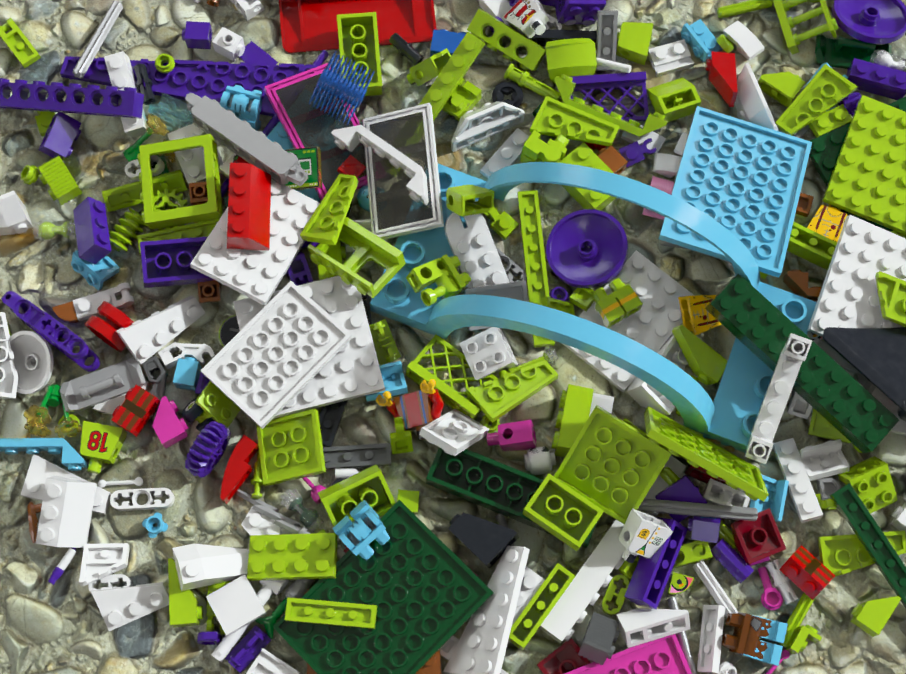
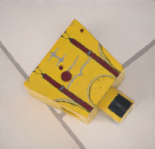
(828, 222)
(695, 315)

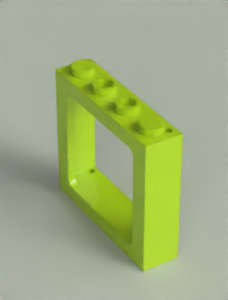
(183, 215)

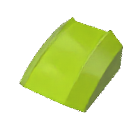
(571, 57)

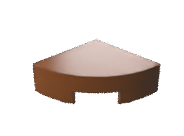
(66, 312)

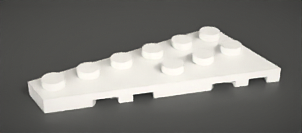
(488, 630)

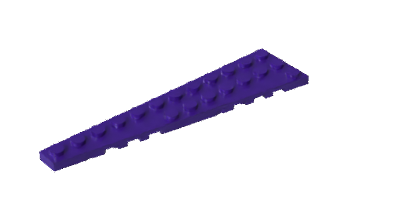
(195, 77)

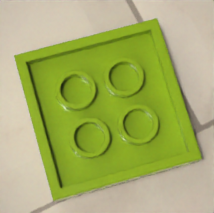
(291, 448)

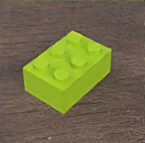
(587, 198)
(575, 412)
(347, 494)
(562, 512)

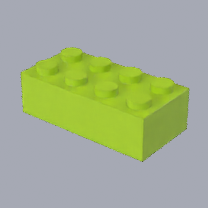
(360, 42)

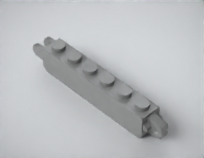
(245, 140)

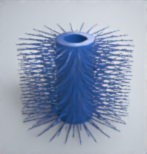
(341, 87)

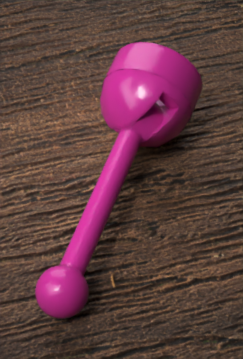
(315, 489)

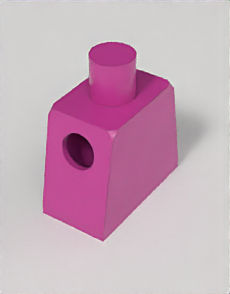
(522, 435)

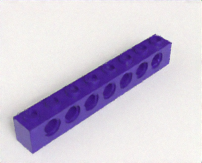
(130, 106)

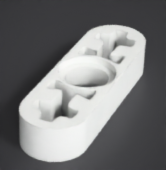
(126, 505)

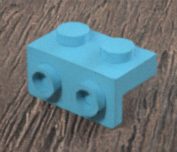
(393, 380)
(776, 499)

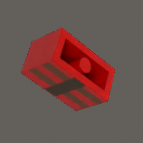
(135, 410)
(807, 572)

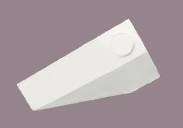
(8, 372)
(647, 395)
(209, 564)

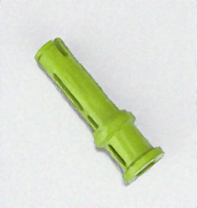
(524, 79)

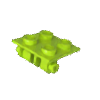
(384, 342)

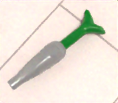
(295, 590)

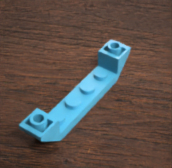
(70, 457)

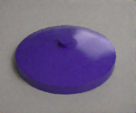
(871, 19)
(587, 248)

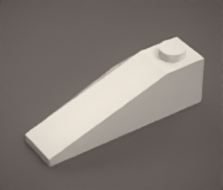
(13, 215)

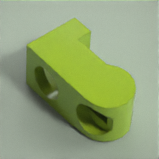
(693, 553)

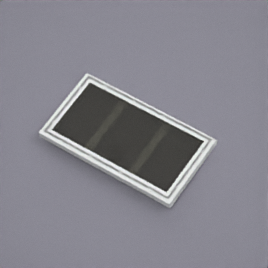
(389, 200)

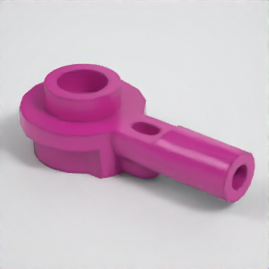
(771, 597)

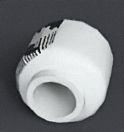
(539, 460)

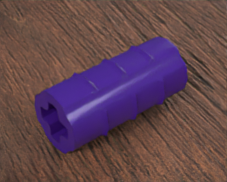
(731, 560)

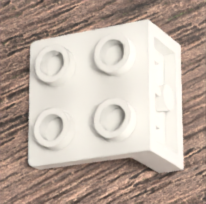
(488, 352)

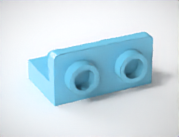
(700, 39)
(95, 273)

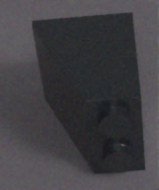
(482, 537)

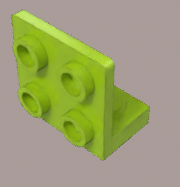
(871, 483)

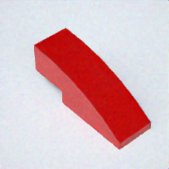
(238, 468)

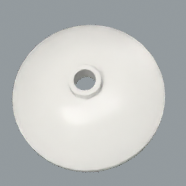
(32, 361)

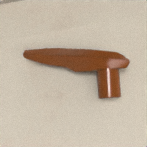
(32, 518)

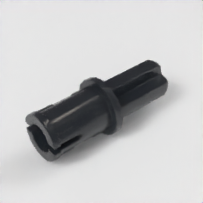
(406, 49)

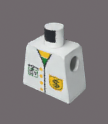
(642, 535)

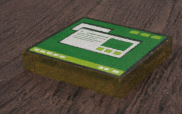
(310, 162)

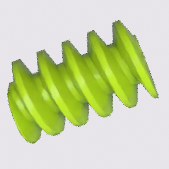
(126, 230)

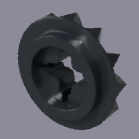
(508, 88)

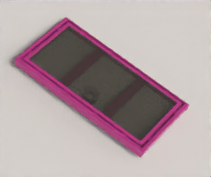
(313, 127)

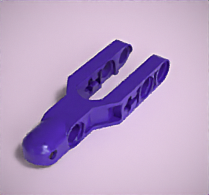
(51, 330)

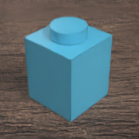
(187, 373)

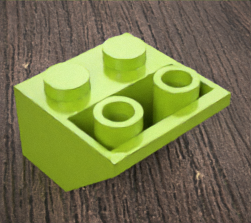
(674, 99)

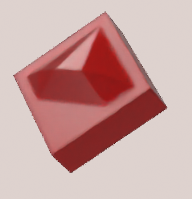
(351, 167)

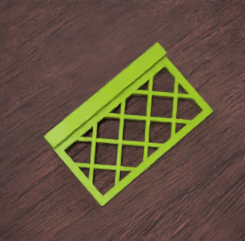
(449, 396)

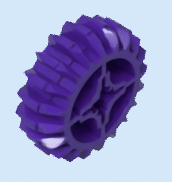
(207, 449)

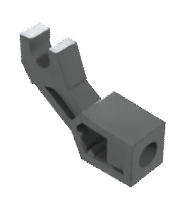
(159, 385)

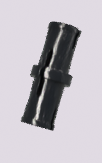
(141, 73)

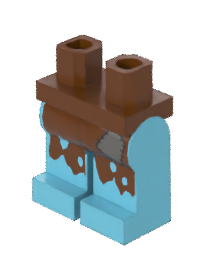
(747, 633)

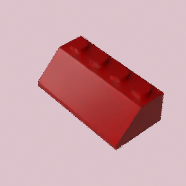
(248, 208)

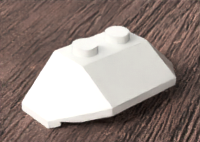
(751, 102)
(484, 123)

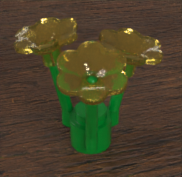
(155, 127)
(38, 416)

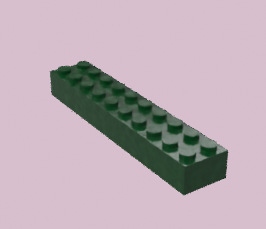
(819, 379)

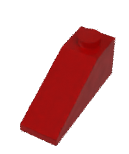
(722, 75)

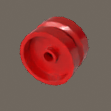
(106, 329)

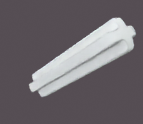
(714, 587)

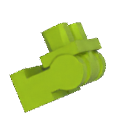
(462, 99)
(538, 151)

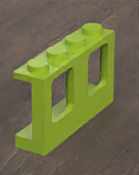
(367, 248)

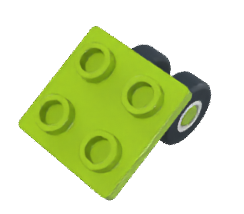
(211, 406)

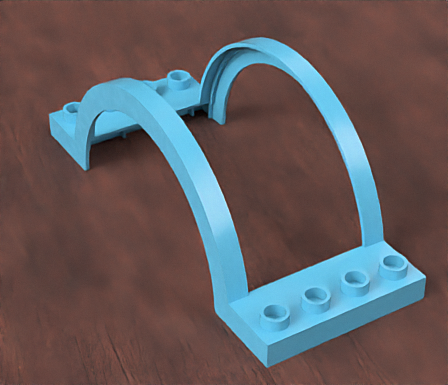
(745, 375)

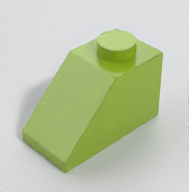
(782, 86)
(874, 614)

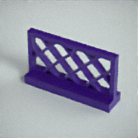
(611, 82)

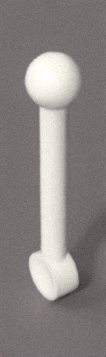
(138, 482)

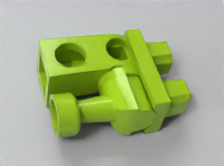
(442, 272)

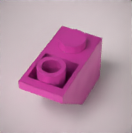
(168, 425)

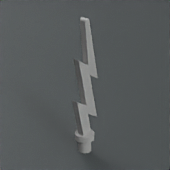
(272, 512)

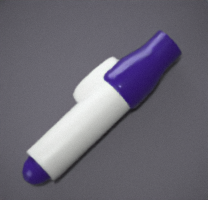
(59, 570)

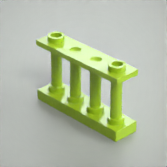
(788, 23)

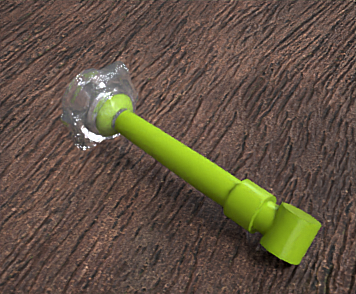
(548, 355)

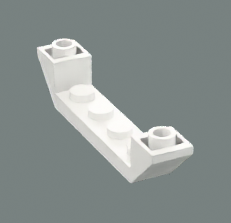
(352, 136)
(776, 398)

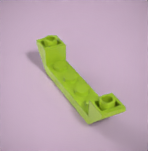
(653, 121)

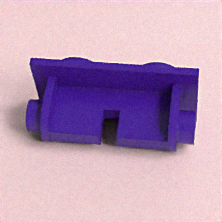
(248, 649)

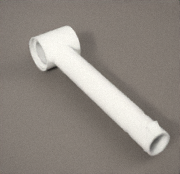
(265, 592)

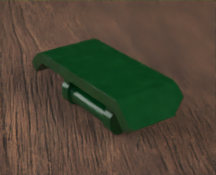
(842, 51)

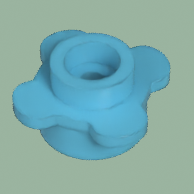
(149, 522)

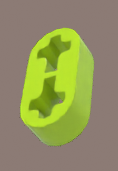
(610, 592)

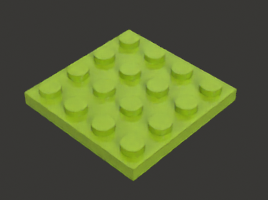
(612, 464)

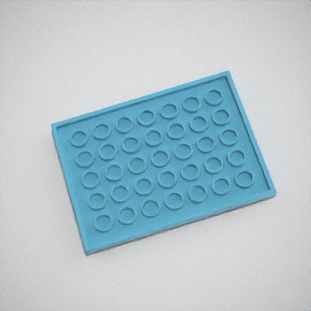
(744, 181)

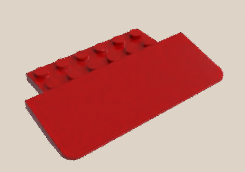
(314, 26)

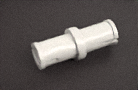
(781, 582)

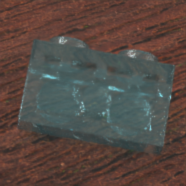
(172, 111)

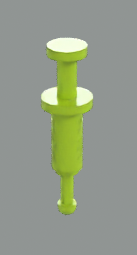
(257, 481)

